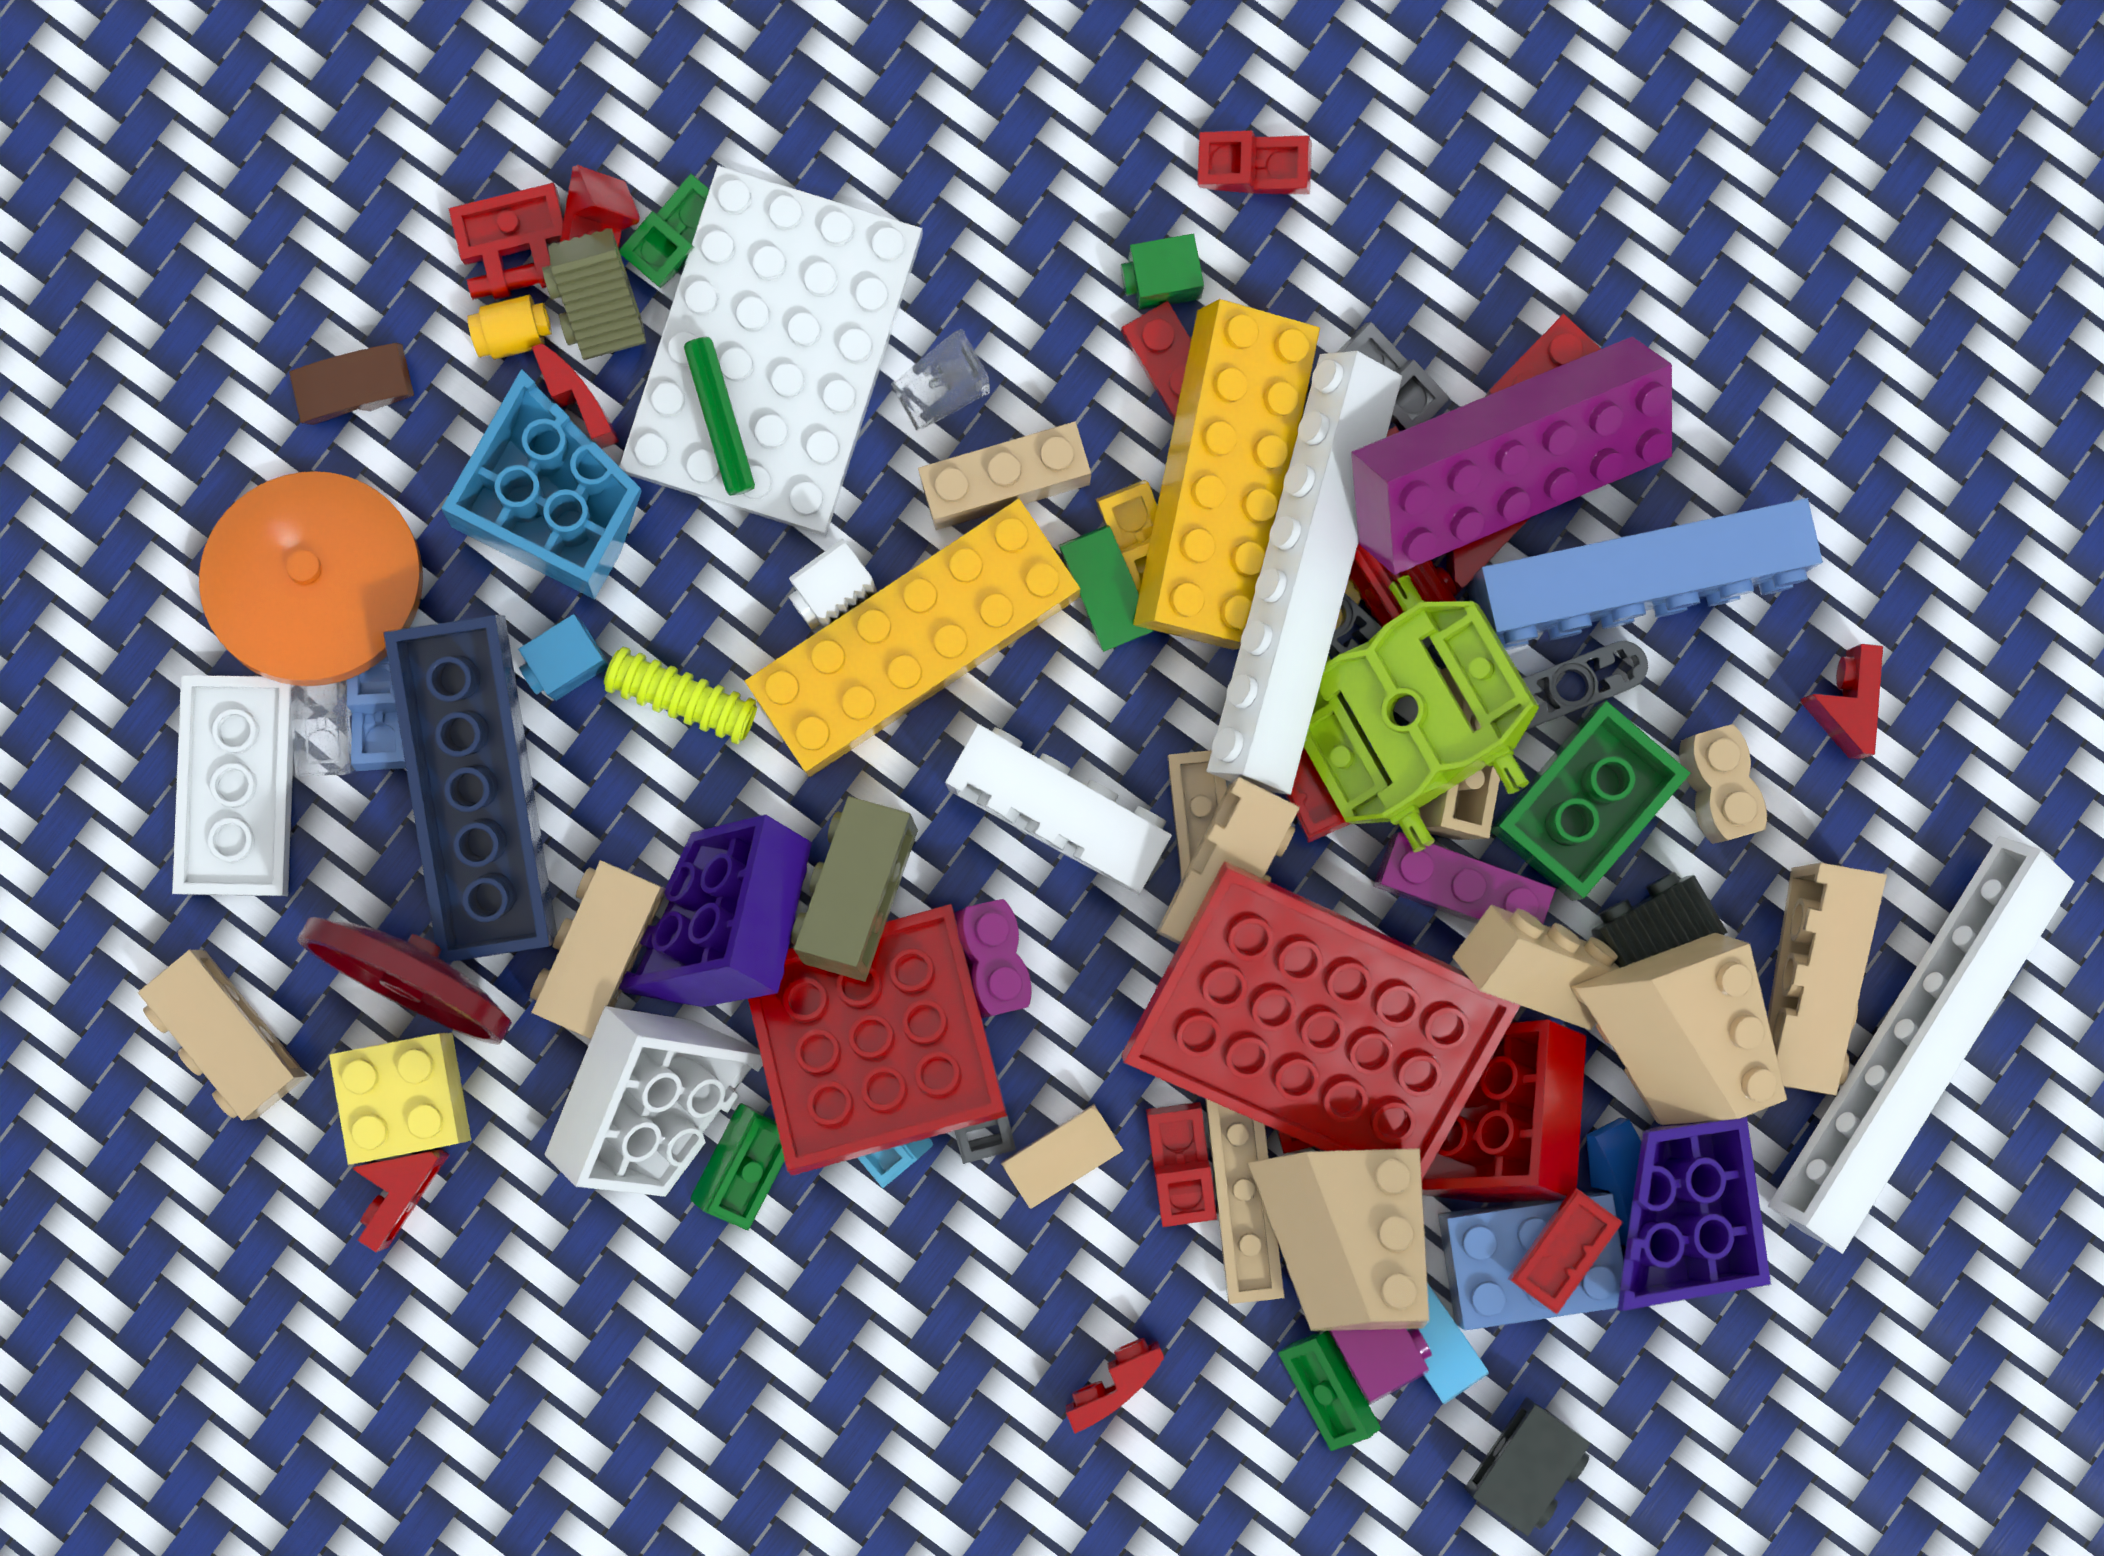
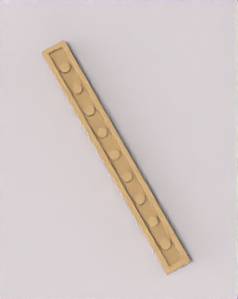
(1245, 1232)

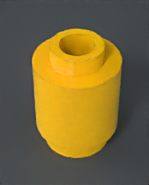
(509, 327)

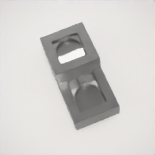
(1418, 393)

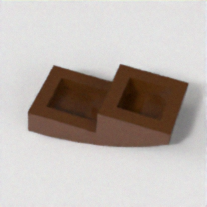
(351, 382)

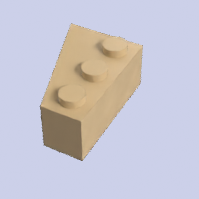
(1244, 832)

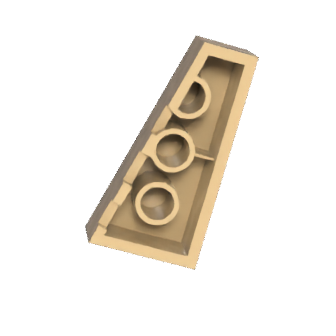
(1821, 972)

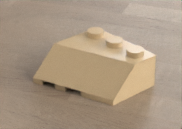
(1690, 1031)
(1350, 1235)

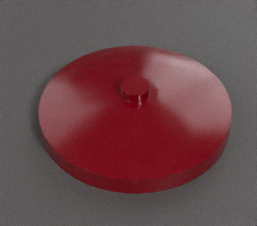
(407, 976)

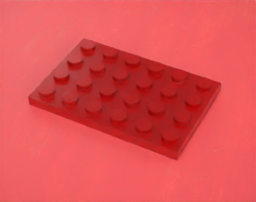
(1316, 1023)

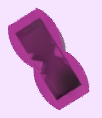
(990, 946)

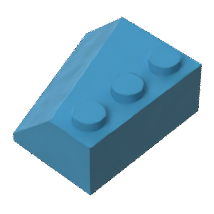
(544, 493)

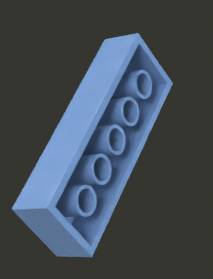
(1647, 572)

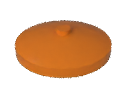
(310, 578)

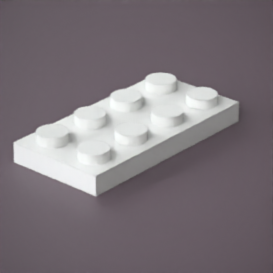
(233, 787)

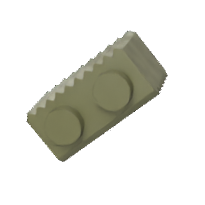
(595, 294)

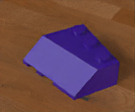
(725, 916)
(1694, 1216)

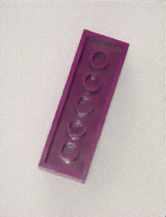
(1512, 454)

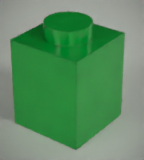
(1163, 272)

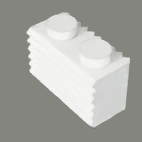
(830, 586)

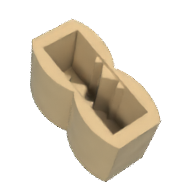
(1726, 797)

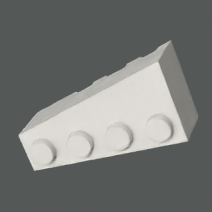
(1058, 809)

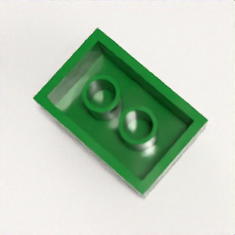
(1589, 801)

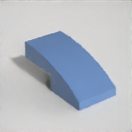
(375, 724)

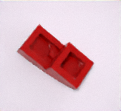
(1254, 164)
(568, 388)
(1181, 1164)

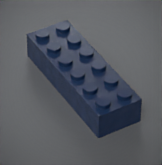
(471, 787)

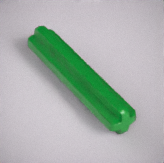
(719, 416)

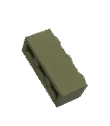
(854, 888)

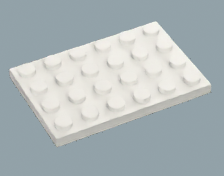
(800, 326)

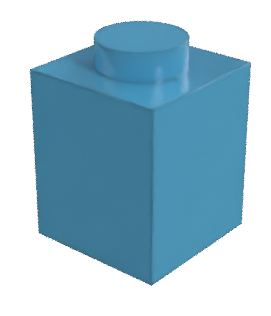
(562, 658)

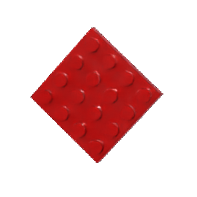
(877, 1058)

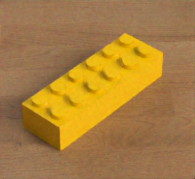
(1225, 471)
(914, 638)

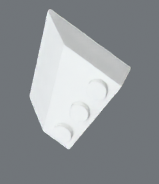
(646, 1100)

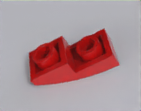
(1130, 1372)

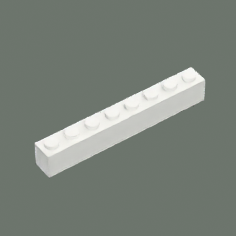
(1302, 576)
(1921, 1043)

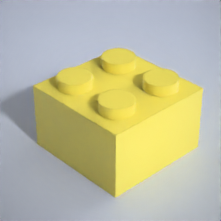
(400, 1097)

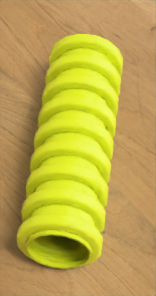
(680, 695)

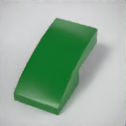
(666, 238)
(1105, 586)

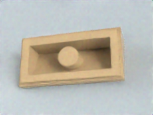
(1062, 1156)

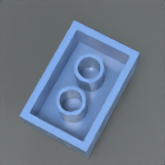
(1488, 1244)

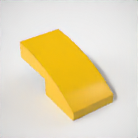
(1131, 518)

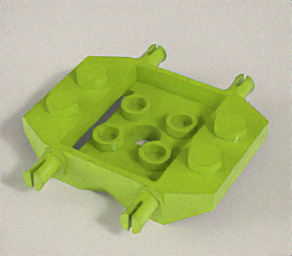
(1440, 743)

